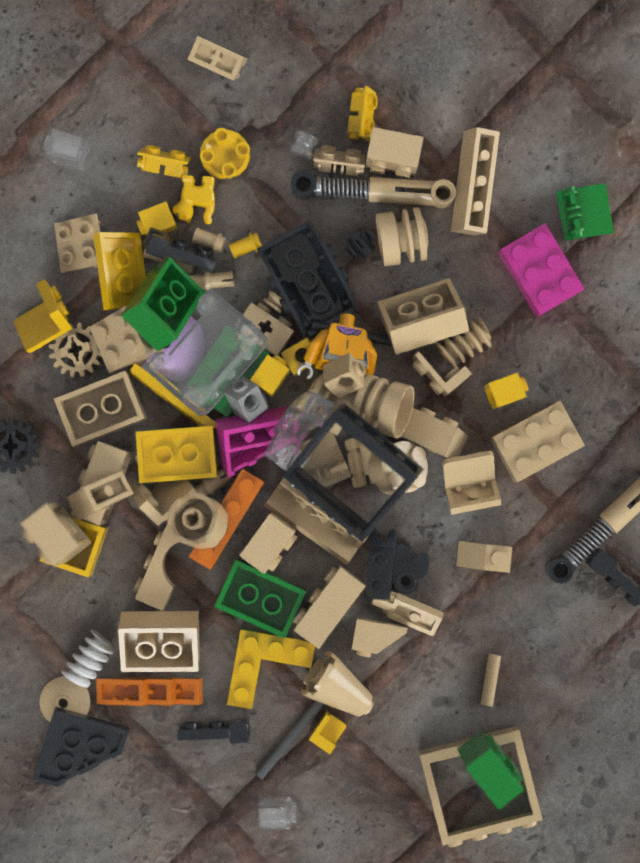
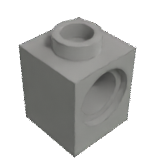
(245, 399)

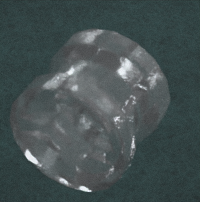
(303, 145)

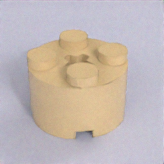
(388, 479)
(211, 523)

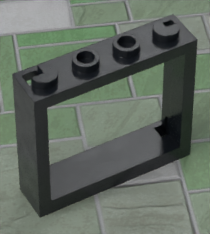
(374, 442)

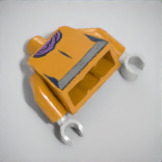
(338, 341)

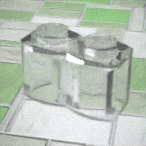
(276, 813)

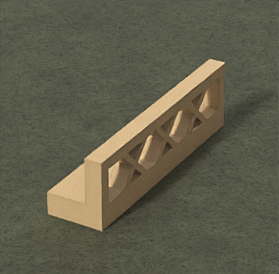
(312, 521)

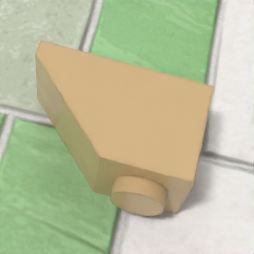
(99, 495)
(484, 556)
(374, 635)

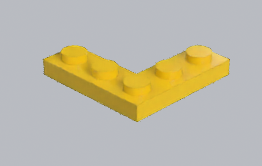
(257, 646)

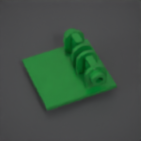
(584, 212)

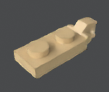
(411, 613)

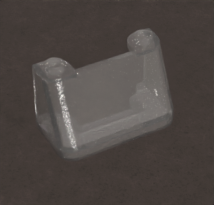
(208, 355)

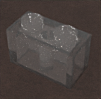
(66, 150)

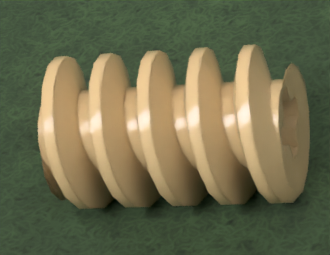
(465, 343)

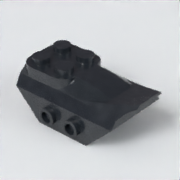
(307, 277)

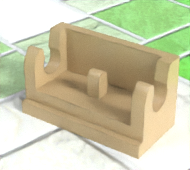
(216, 58)

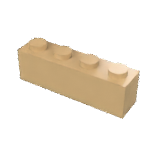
(475, 181)

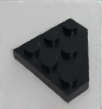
(76, 746)

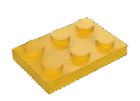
(119, 267)
(176, 454)

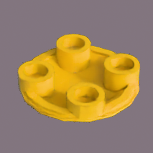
(224, 154)

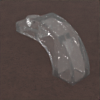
(297, 421)

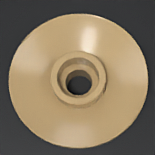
(62, 688)

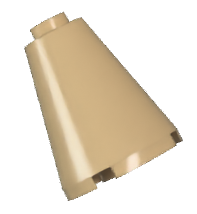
(336, 686)

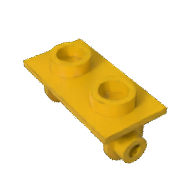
(364, 102)
(154, 158)

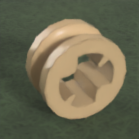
(273, 302)

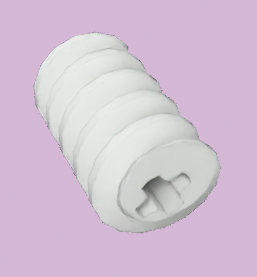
(89, 660)

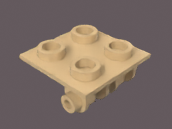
(328, 155)
(76, 242)
(326, 461)

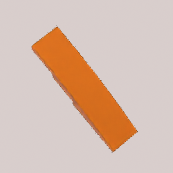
(149, 691)

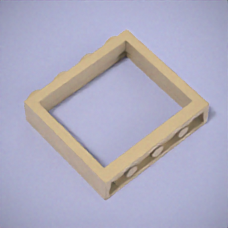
(500, 826)

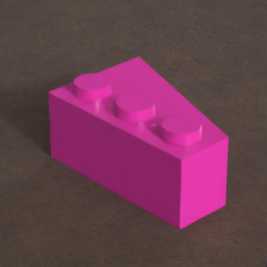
(245, 442)

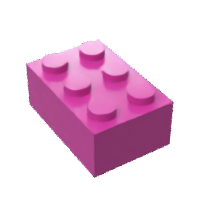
(540, 270)

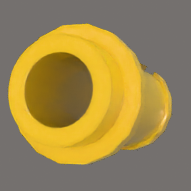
(245, 245)

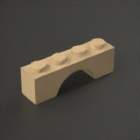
(156, 587)

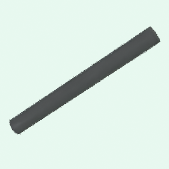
(289, 739)

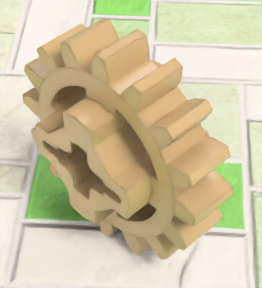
(65, 353)

